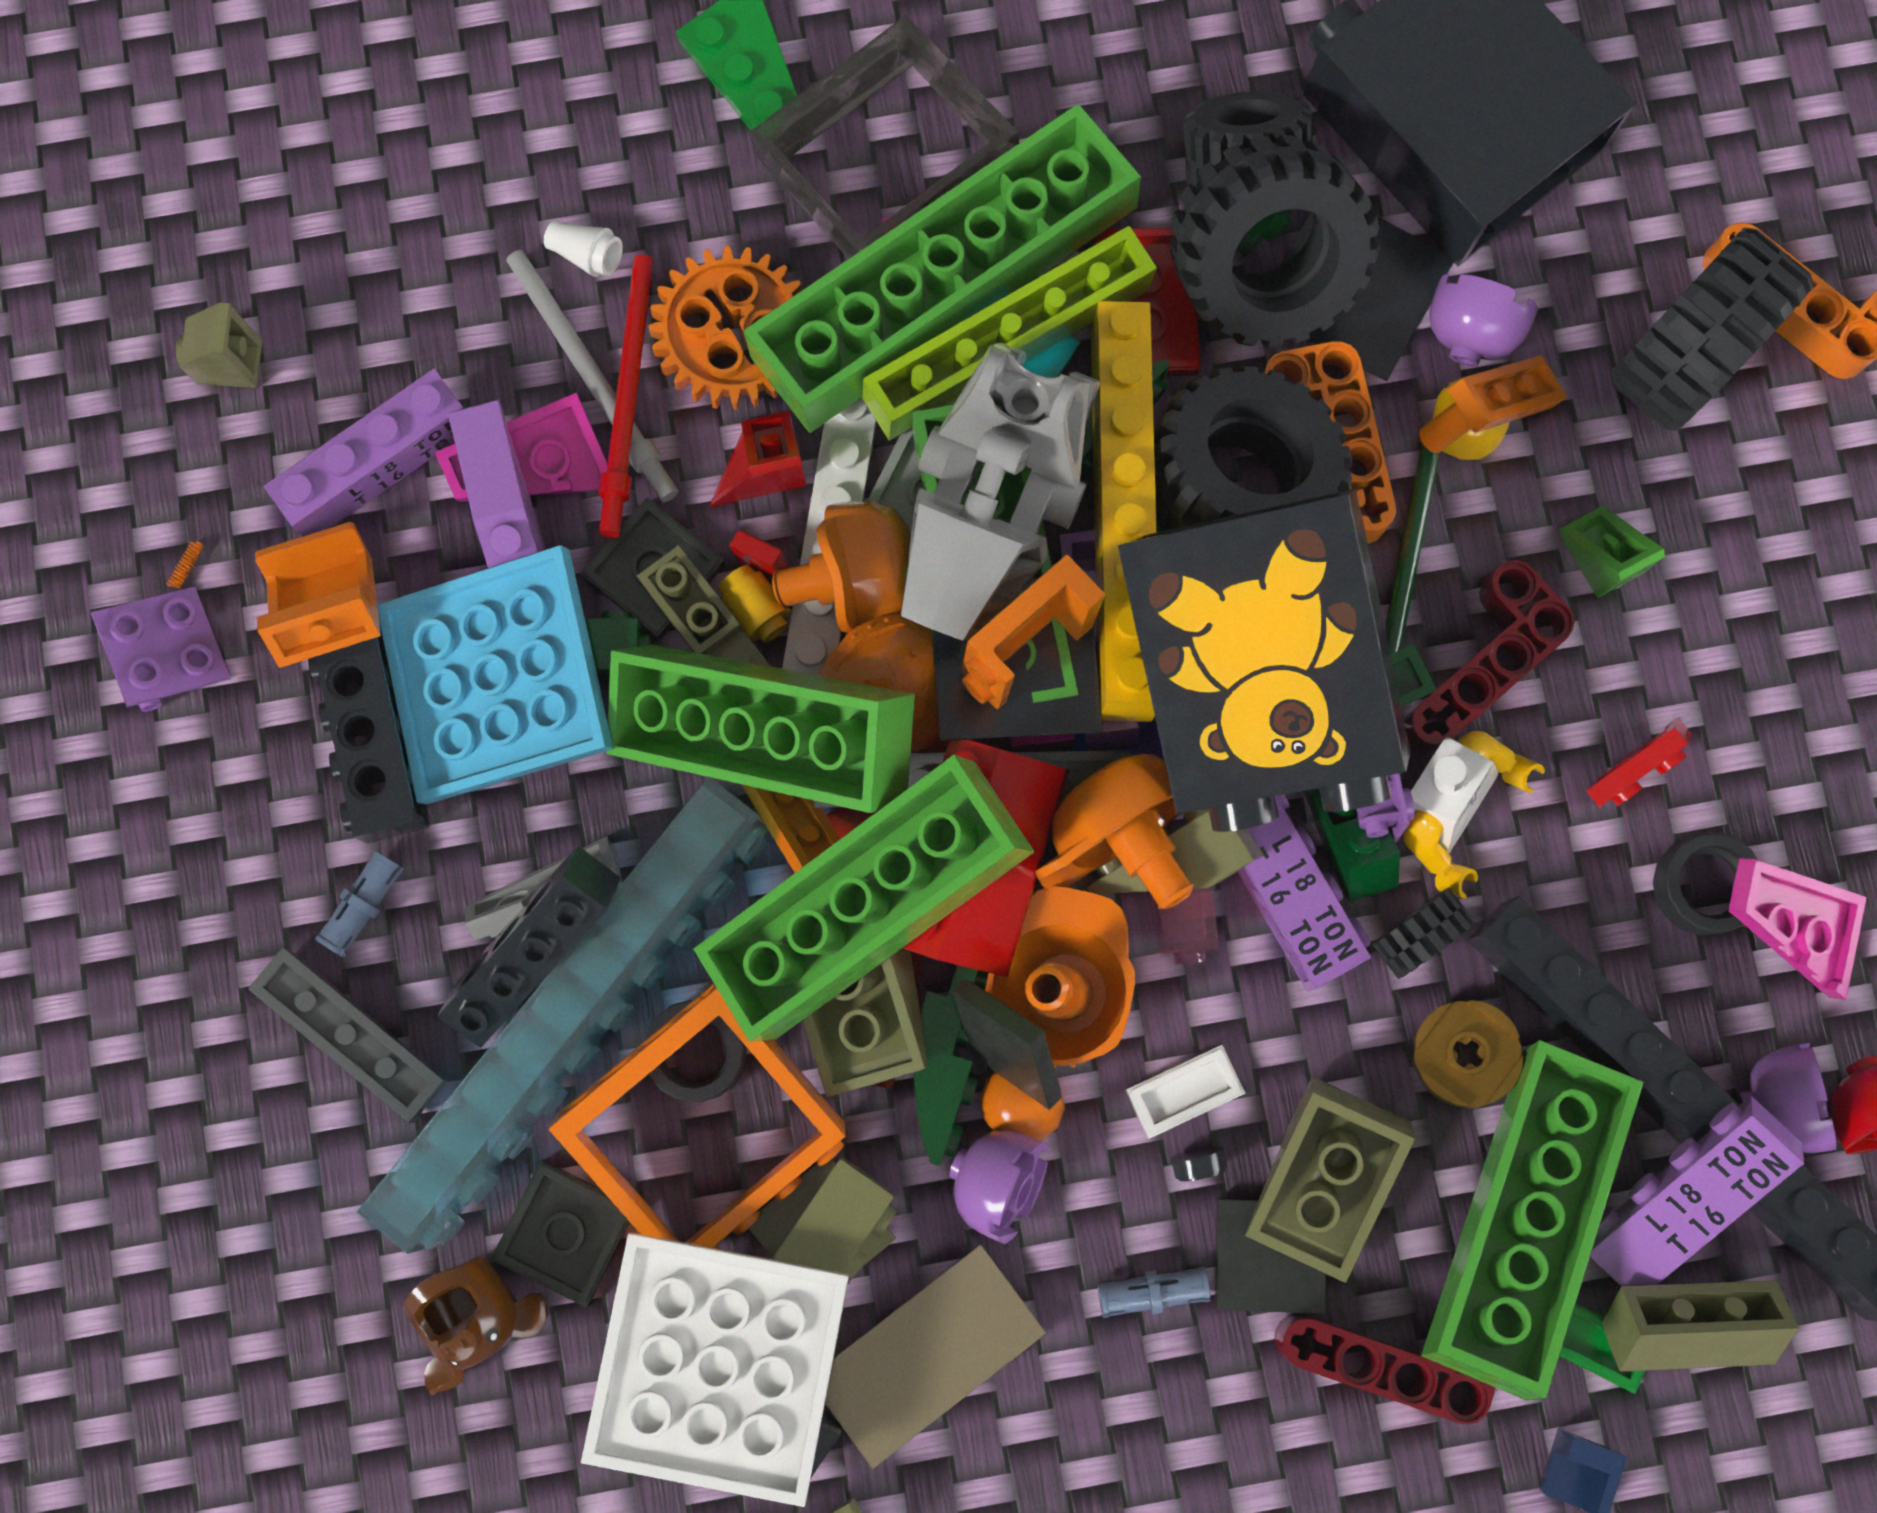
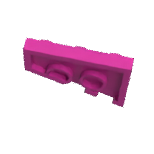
(553, 450)
(1801, 921)

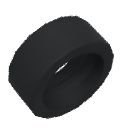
(1668, 889)
(705, 1090)

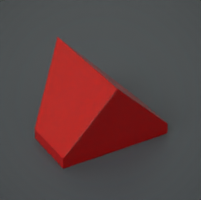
(762, 461)

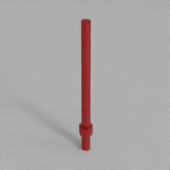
(615, 482)

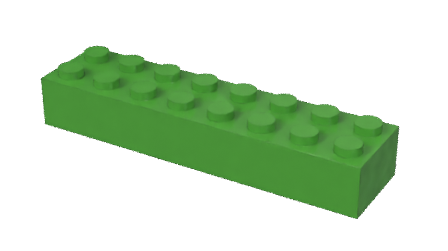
(944, 265)

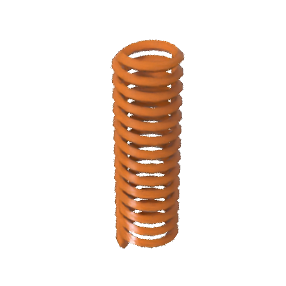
(186, 565)

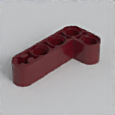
(1483, 670)
(1380, 1369)

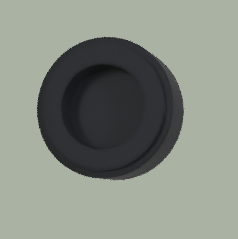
(1199, 1164)

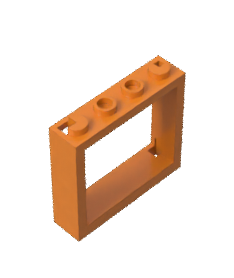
(744, 1211)

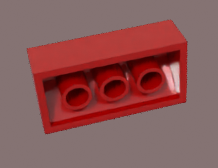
(989, 925)

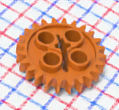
(693, 349)

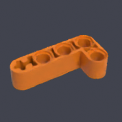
(1837, 316)
(1352, 397)

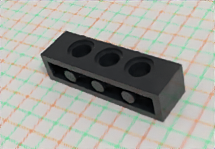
(395, 807)
(530, 946)

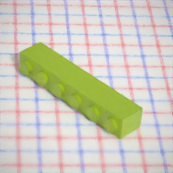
(1026, 319)

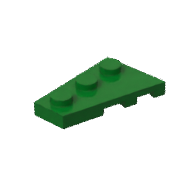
(740, 57)

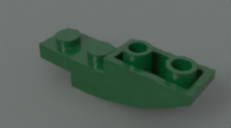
(948, 1077)

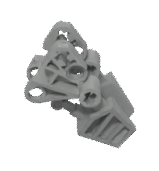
(960, 557)

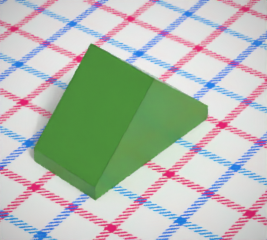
(1609, 550)

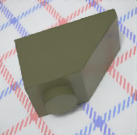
(219, 348)

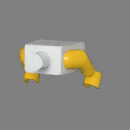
(1451, 794)

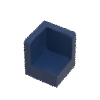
(1582, 1473)

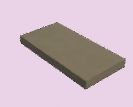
(928, 1355)

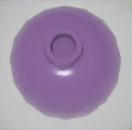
(1479, 319)
(1793, 1091)
(998, 1181)

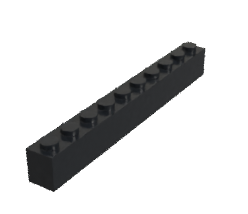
(1673, 1090)

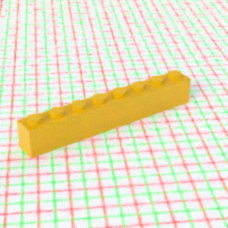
(1121, 495)

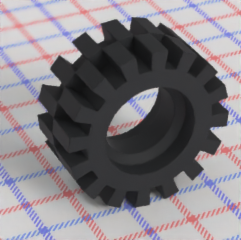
(1423, 933)

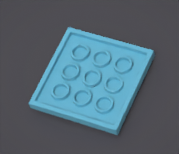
(494, 676)

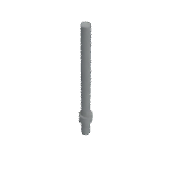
(643, 452)

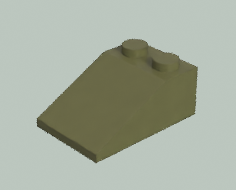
(869, 1029)
(1330, 1179)

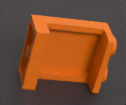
(317, 594)
(1061, 594)

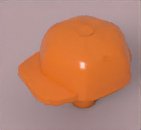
(859, 565)
(894, 656)
(1120, 816)
(1071, 973)

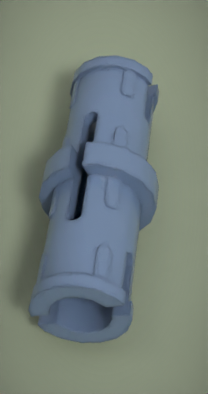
(359, 904)
(1153, 1292)

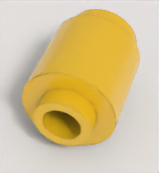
(753, 604)

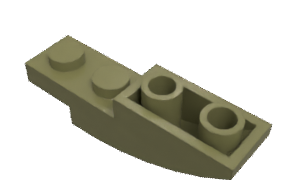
(697, 609)

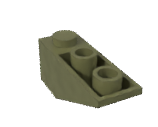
(1200, 852)

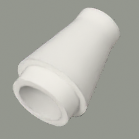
(587, 247)

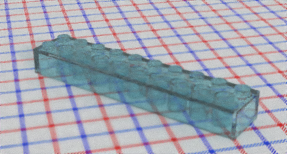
(564, 1021)

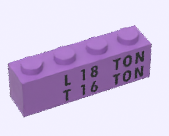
(367, 457)
(1302, 903)
(1696, 1194)

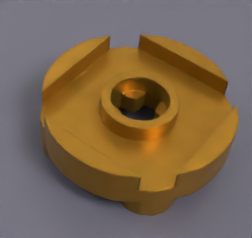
(1498, 1050)

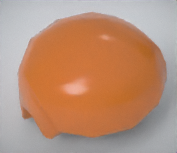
(1012, 1109)

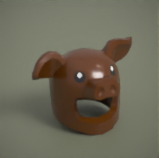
(468, 1318)

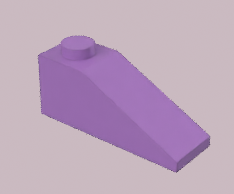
(495, 484)

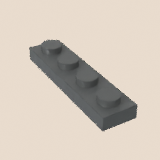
(348, 1035)

